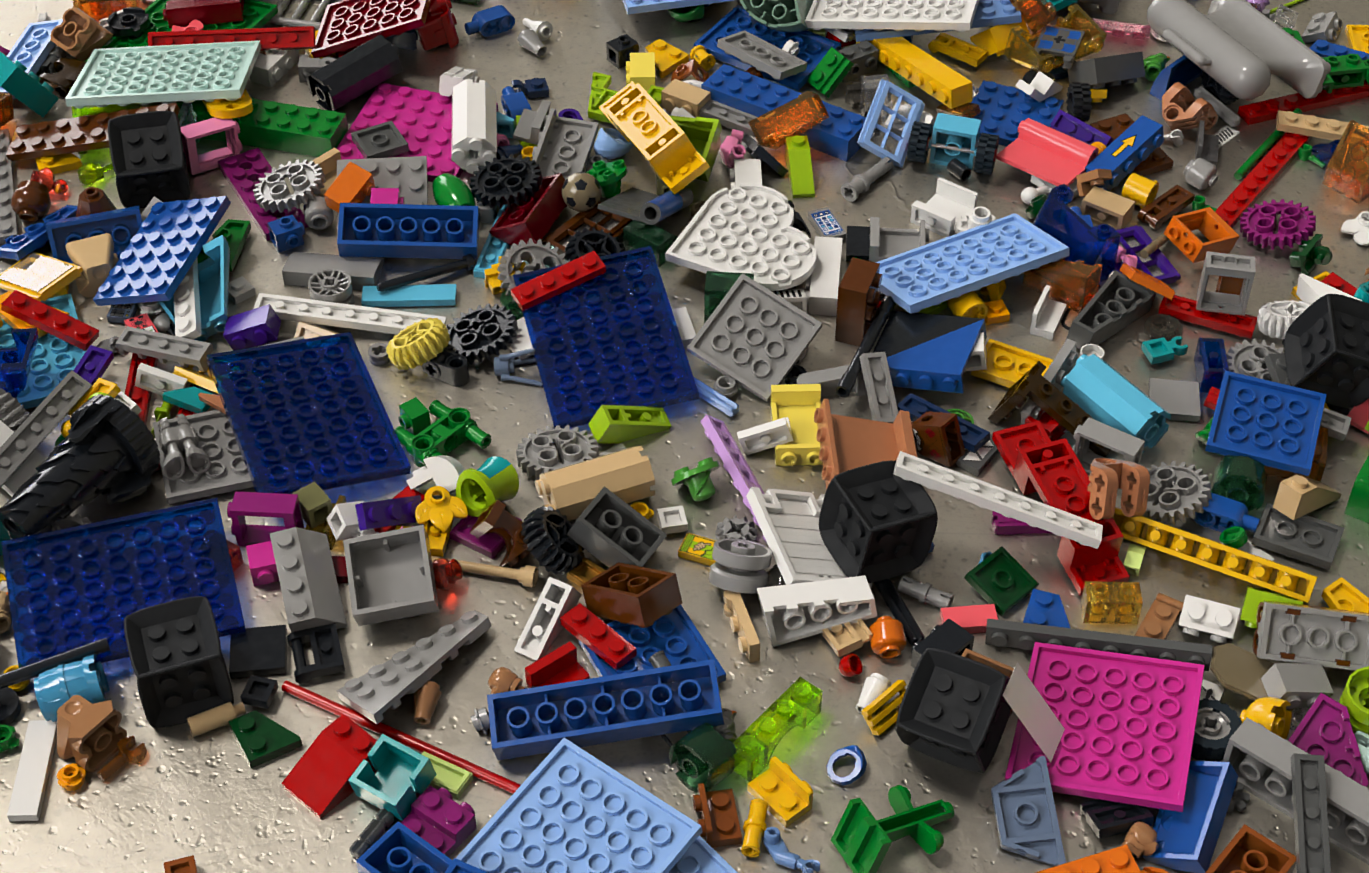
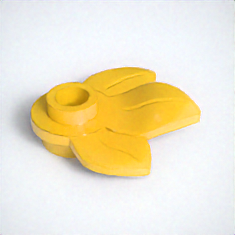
(440, 511)

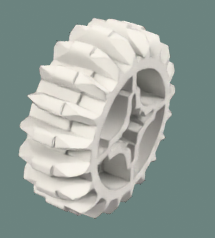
(1278, 316)

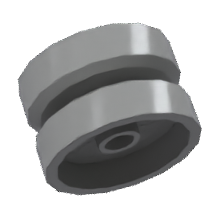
(739, 565)

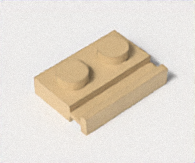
(847, 638)

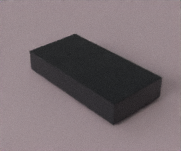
(857, 242)

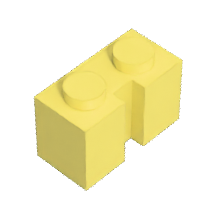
(641, 69)

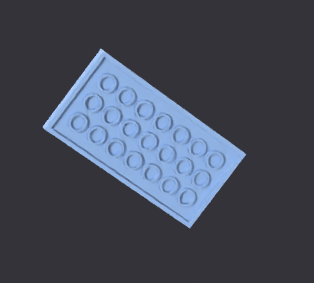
(967, 262)

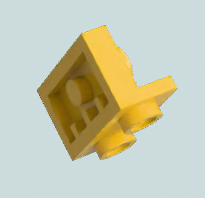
(783, 791)

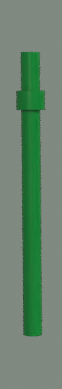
(1266, 145)

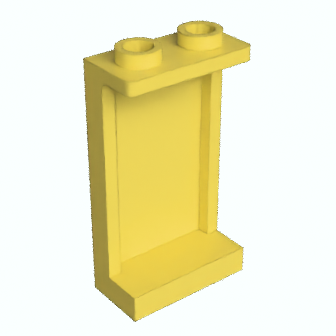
(799, 405)

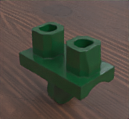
(1310, 254)

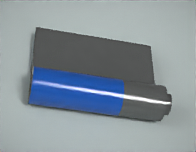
(647, 206)

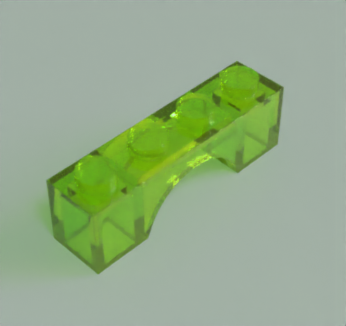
(757, 743)

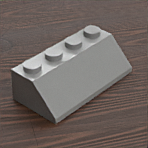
(307, 579)

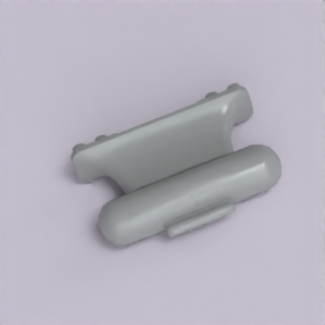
(1238, 47)

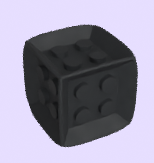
(148, 158)
(1330, 350)
(877, 522)
(177, 660)
(954, 710)

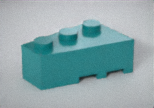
(26, 86)

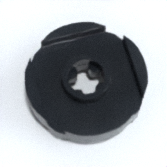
(129, 22)

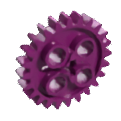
(1261, 223)

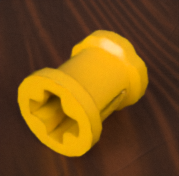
(703, 57)

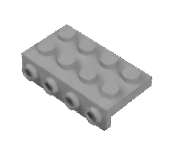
(564, 145)

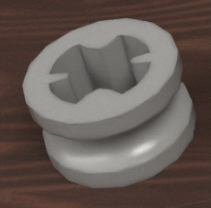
(378, 354)

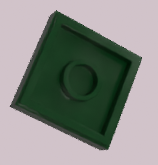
(1001, 580)

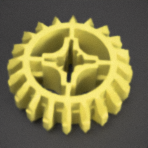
(418, 343)

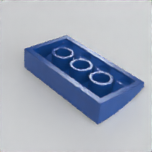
(119, 223)

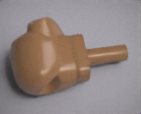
(504, 681)
(1141, 840)

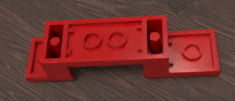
(1062, 483)

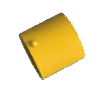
(1140, 190)
(968, 306)

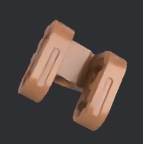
(1181, 103)
(1107, 477)

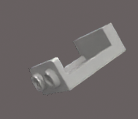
(892, 241)

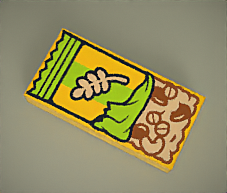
(697, 549)

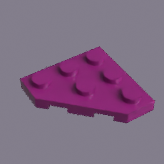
(1329, 733)

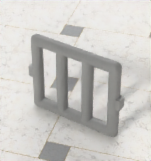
(295, 20)

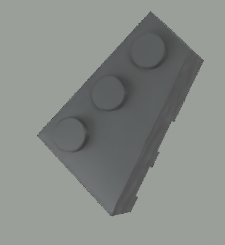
(1108, 70)

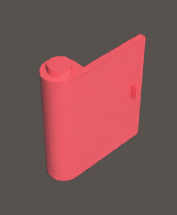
(1048, 153)

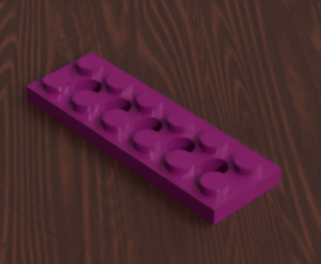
(243, 185)

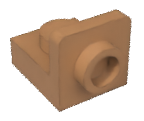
(1093, 178)

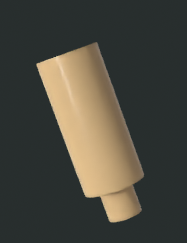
(214, 718)

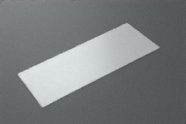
(1033, 712)

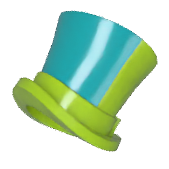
(491, 482)

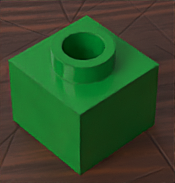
(414, 416)

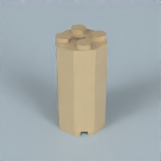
(576, 485)

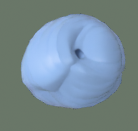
(611, 144)

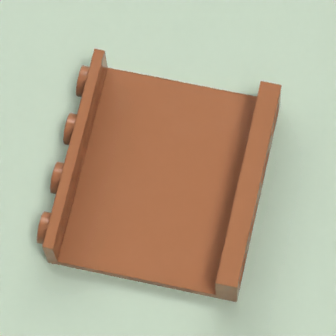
(859, 442)

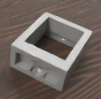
(1229, 266)
(1108, 437)

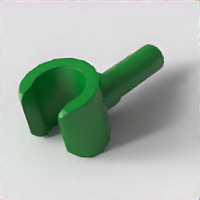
(1306, 154)
(1199, 203)

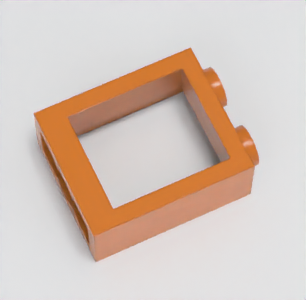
(1205, 220)

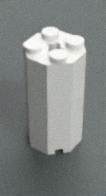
(473, 125)

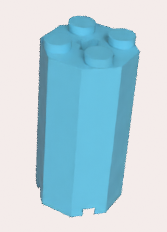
(1115, 400)

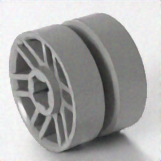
(331, 286)

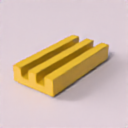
(898, 686)

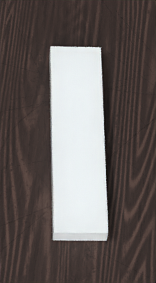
(33, 771)

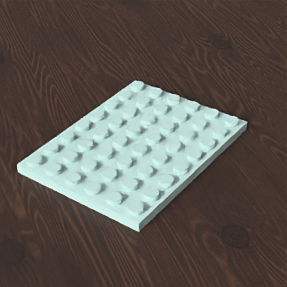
(164, 74)

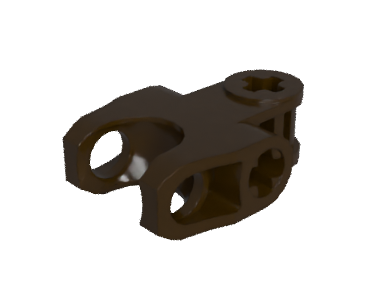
(64, 77)

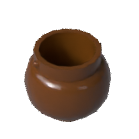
(31, 201)

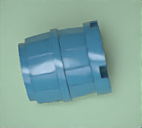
(71, 679)

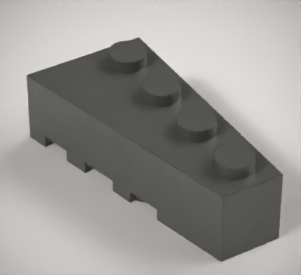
(1111, 310)

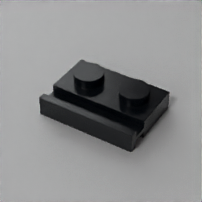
(1113, 818)

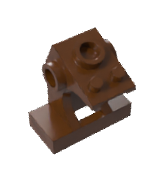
(499, 521)

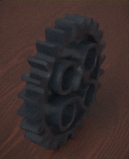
(506, 181)
(482, 332)

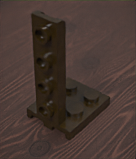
(1047, 398)

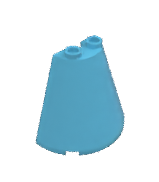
(213, 289)

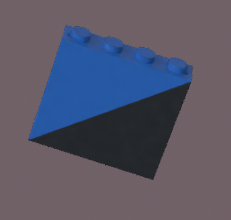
(929, 349)

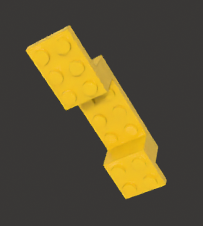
(655, 136)

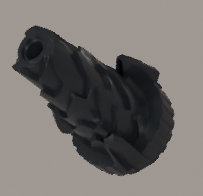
(103, 455)

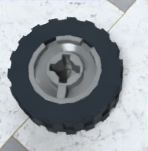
(1213, 730)

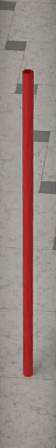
(401, 737)

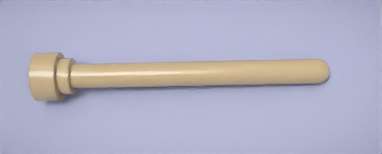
(526, 575)

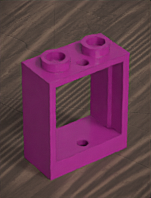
(262, 505)

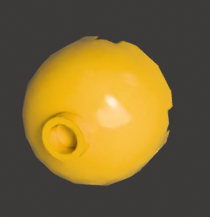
(1271, 714)

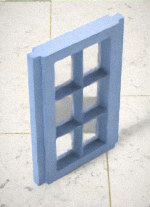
(890, 122)

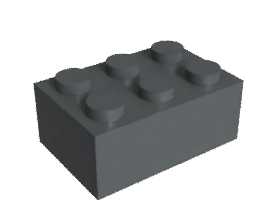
(616, 531)

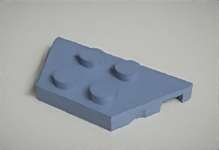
(1028, 815)

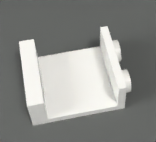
(944, 207)

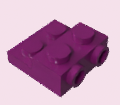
(441, 820)

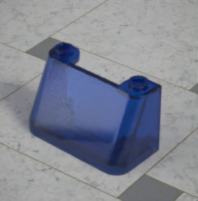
(1084, 243)

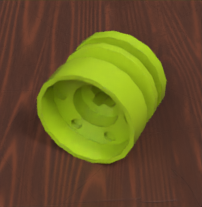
(1356, 699)

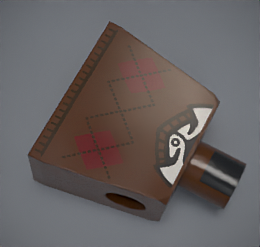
(939, 437)

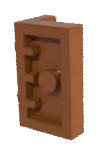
(718, 817)

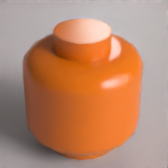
(887, 637)

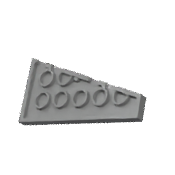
(411, 668)

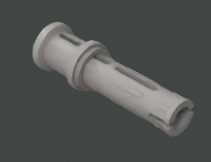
(861, 182)

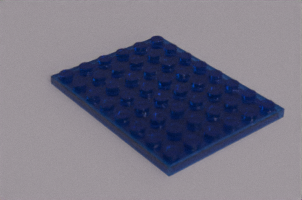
(609, 342)
(307, 415)
(89, 577)

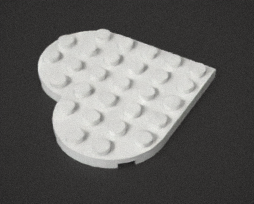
(747, 233)

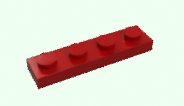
(558, 280)
(1185, 310)
(50, 320)

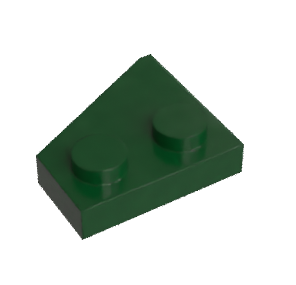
(262, 738)

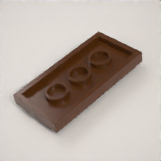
(1156, 161)

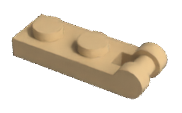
(742, 624)

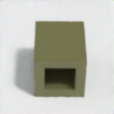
(314, 504)

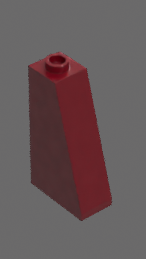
(206, 11)

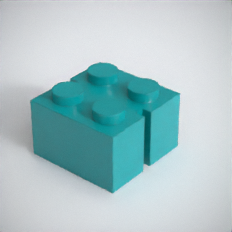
(398, 776)

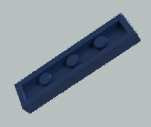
(972, 435)

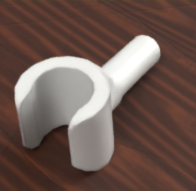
(1176, 137)

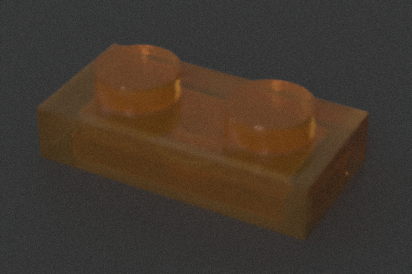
(967, 110)

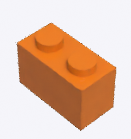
(349, 187)

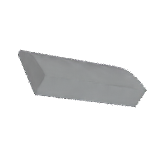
(362, 270)

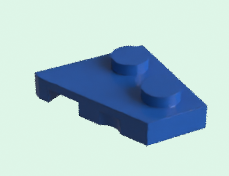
(1046, 609)

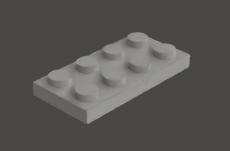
(762, 55)

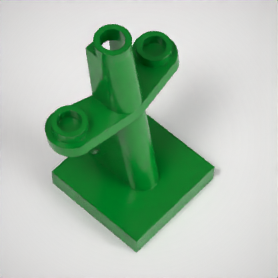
(866, 840)

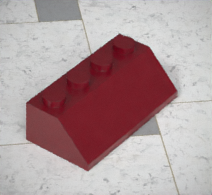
(533, 217)

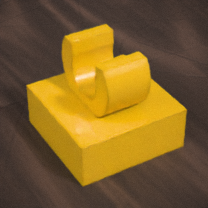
(994, 291)

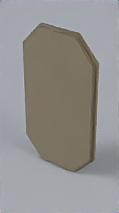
(1240, 670)

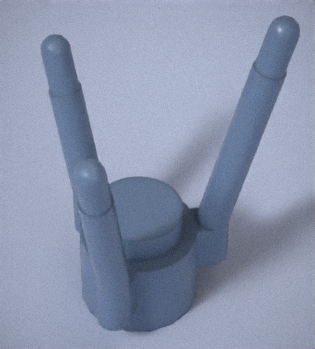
(505, 365)

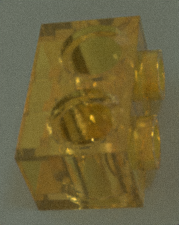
(1111, 602)

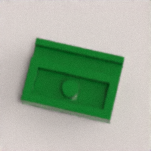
(830, 72)

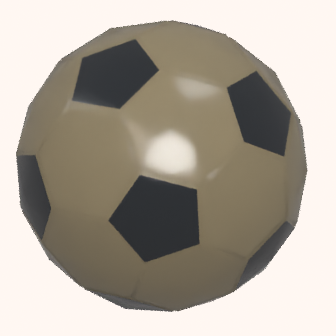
(581, 191)

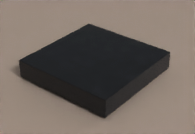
(258, 652)

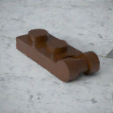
(1165, 206)

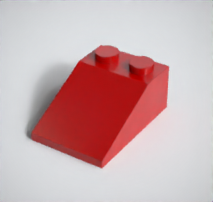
(324, 769)

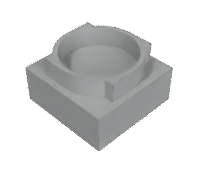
(390, 575)

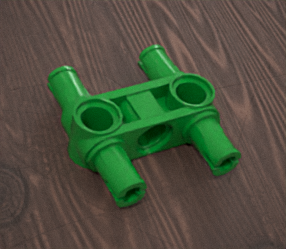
(443, 435)

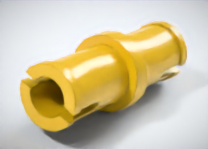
(754, 828)

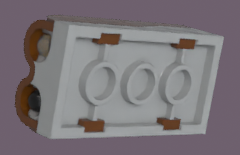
(1312, 635)

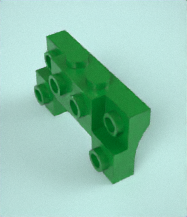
(1346, 72)

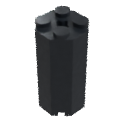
(355, 73)

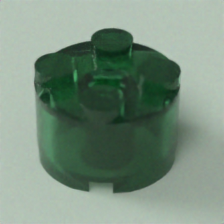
(1241, 480)
(703, 758)

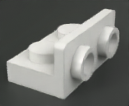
(1208, 618)

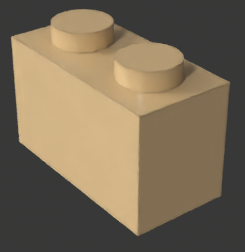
(684, 95)
(1107, 208)

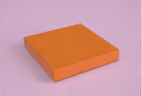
(1147, 281)

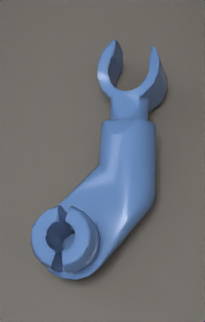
(782, 856)

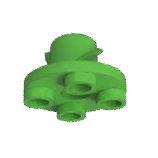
(697, 479)

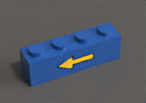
(1128, 150)

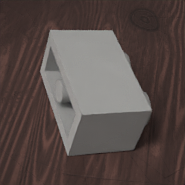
(1297, 683)

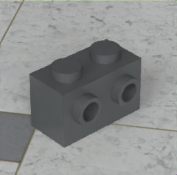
(863, 56)

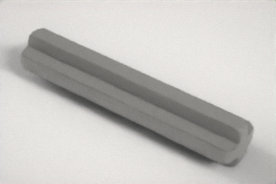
(1221, 109)

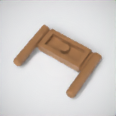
(1160, 617)

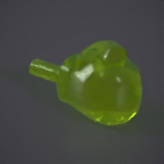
(91, 172)

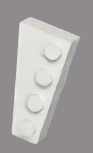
(810, 607)

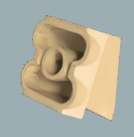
(96, 259)

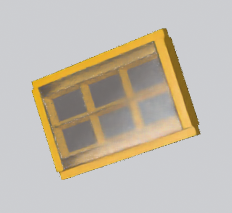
(39, 276)

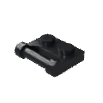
(325, 651)

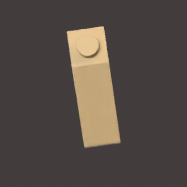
(1302, 495)

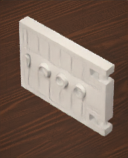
(793, 534)

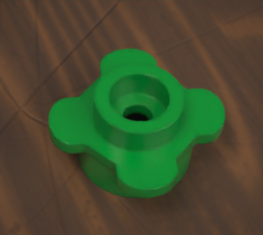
(7, 738)

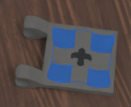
(1060, 42)

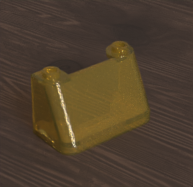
(1021, 44)

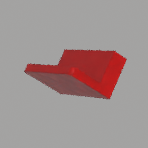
(556, 668)

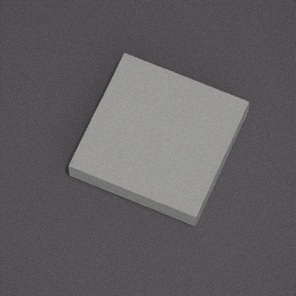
(1177, 398)

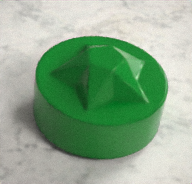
(1234, 537)

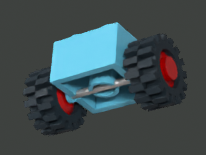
(952, 139)

